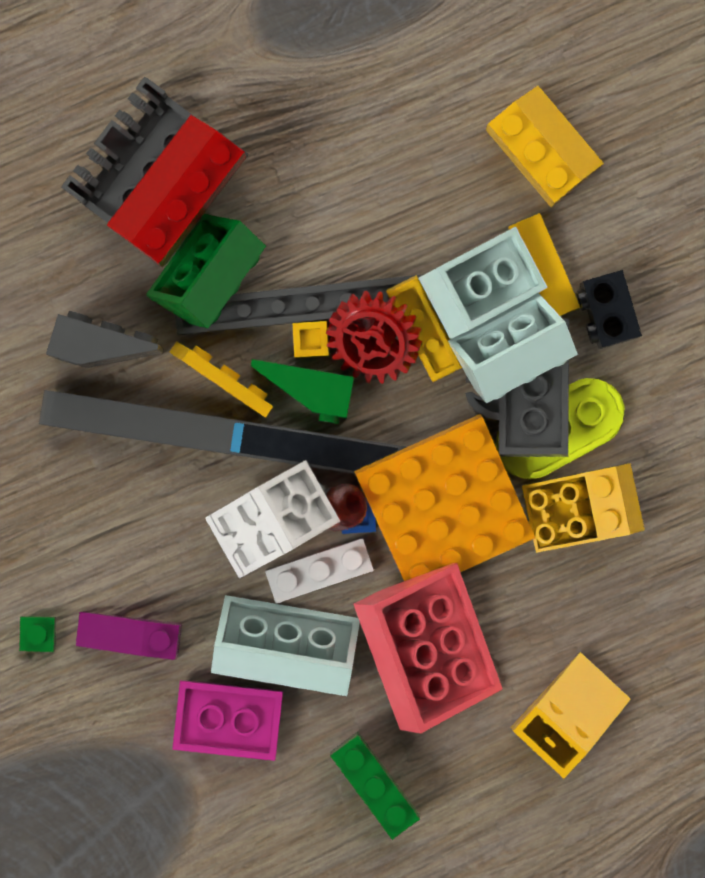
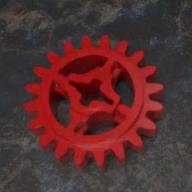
(363, 350)

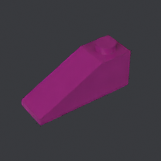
(129, 635)

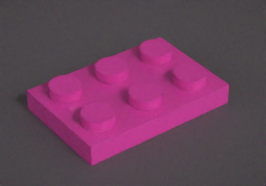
(227, 720)

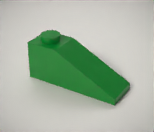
(315, 390)

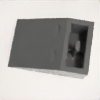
(91, 345)

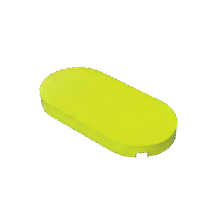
(594, 419)

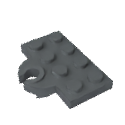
(532, 415)

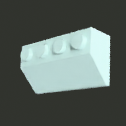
(285, 645)

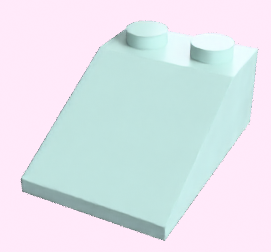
(482, 283)

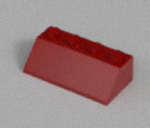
(177, 190)

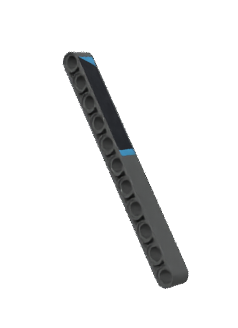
(210, 433)

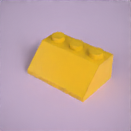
(543, 145)

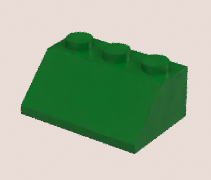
(207, 270)

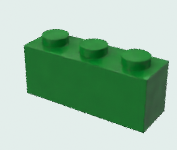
(374, 785)

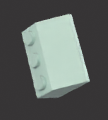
(513, 347)

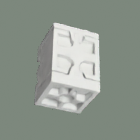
(272, 519)

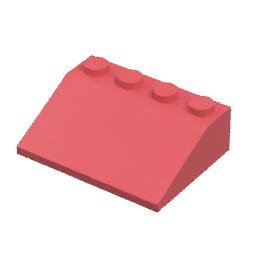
(428, 648)

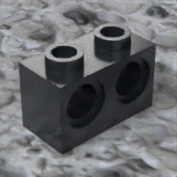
(618, 308)

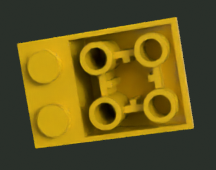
(583, 508)
(570, 715)

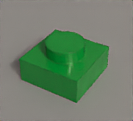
(37, 634)

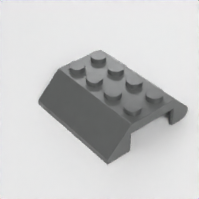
(128, 151)

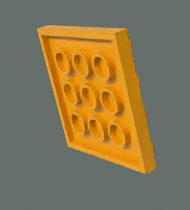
(445, 501)

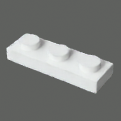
(319, 570)

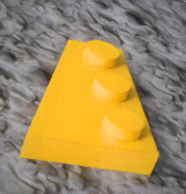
(223, 377)

